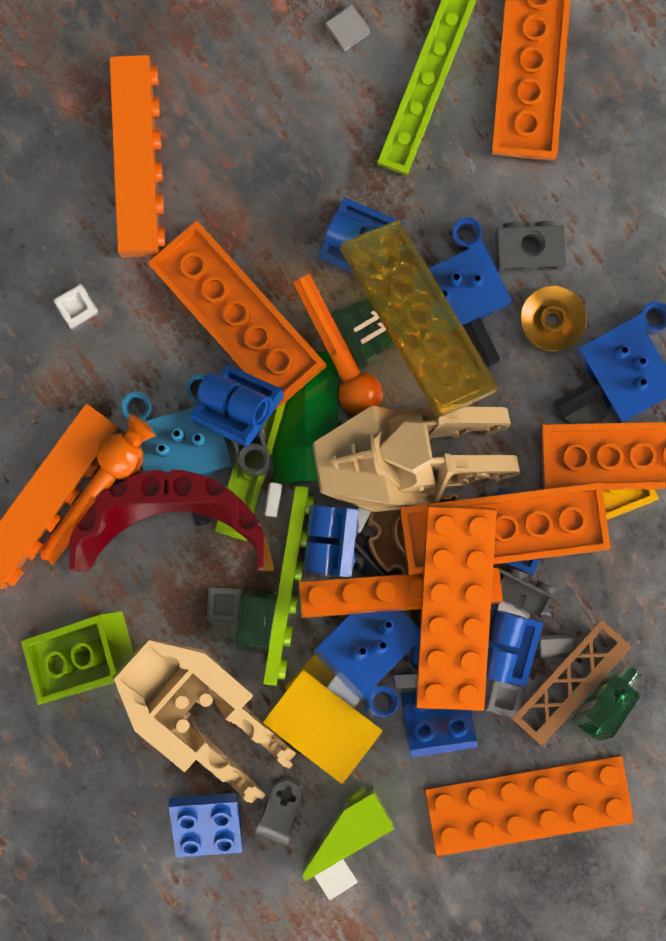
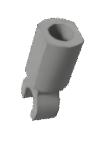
(560, 645)

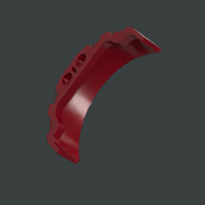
(156, 494)

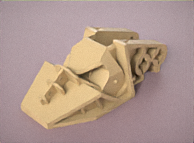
(387, 461)
(161, 688)

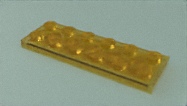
(418, 318)

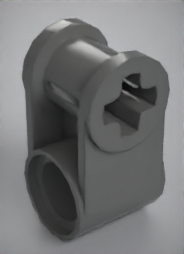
(257, 445)
(280, 814)

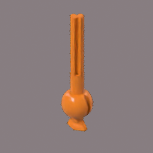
(358, 389)
(119, 458)

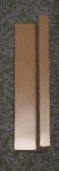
(580, 691)

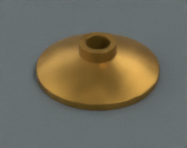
(557, 302)

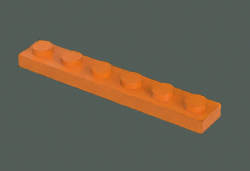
(369, 595)

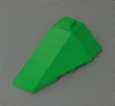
(307, 418)

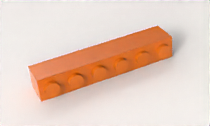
(135, 156)
(49, 492)

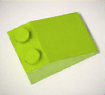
(77, 656)
(353, 827)

